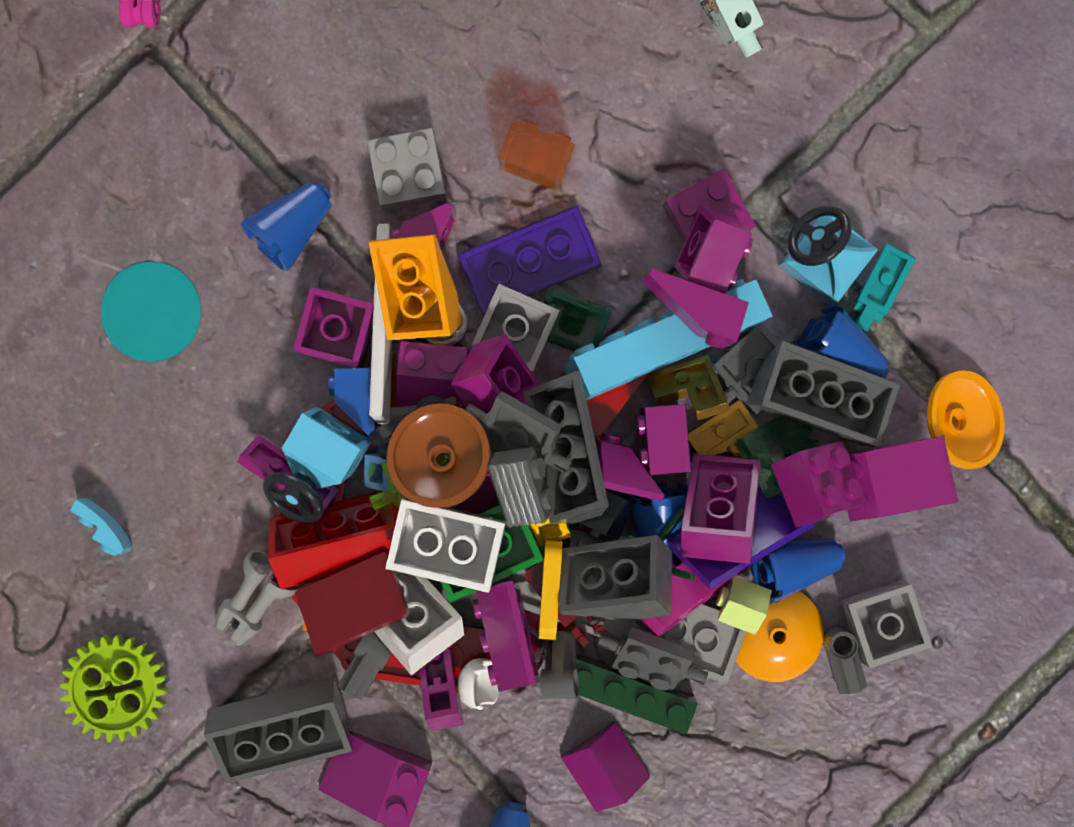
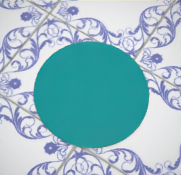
(151, 311)

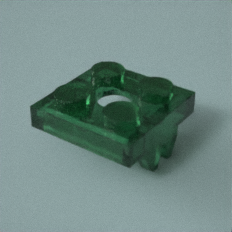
(781, 432)

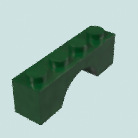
(634, 696)

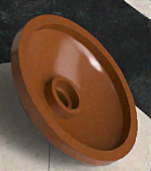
(423, 440)

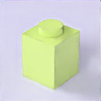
(743, 605)

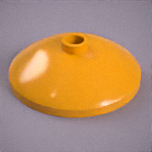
(968, 416)
(795, 652)

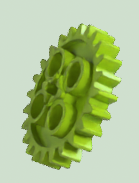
(108, 660)

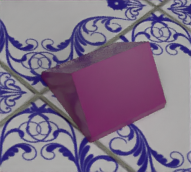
(606, 768)

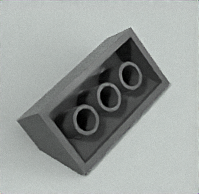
(824, 394)
(581, 490)
(278, 730)

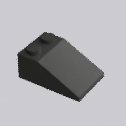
(617, 579)

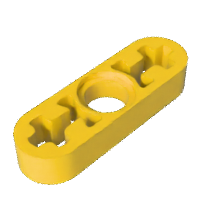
(550, 590)

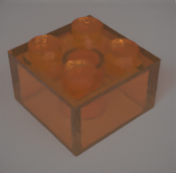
(536, 154)

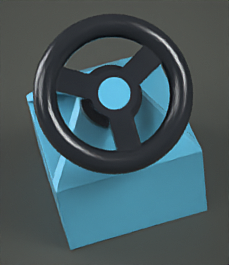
(827, 253)
(320, 455)

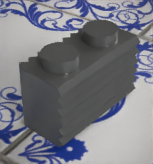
(521, 486)

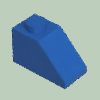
(352, 395)

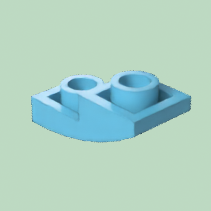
(109, 533)

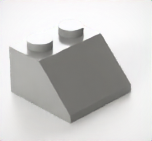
(521, 319)

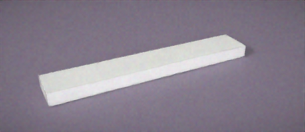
(381, 354)

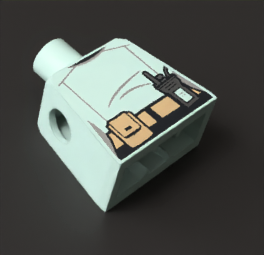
(723, 15)

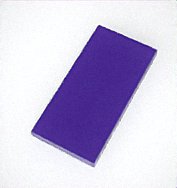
(531, 257)
(771, 530)

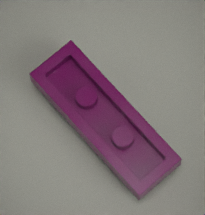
(265, 458)

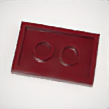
(351, 604)

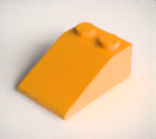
(414, 288)

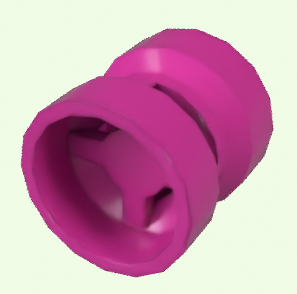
(140, 12)

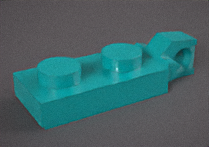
(882, 285)

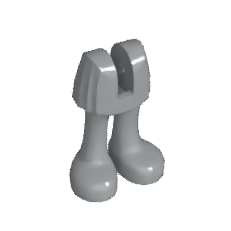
(255, 568)

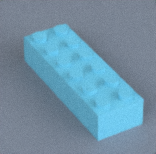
(653, 345)

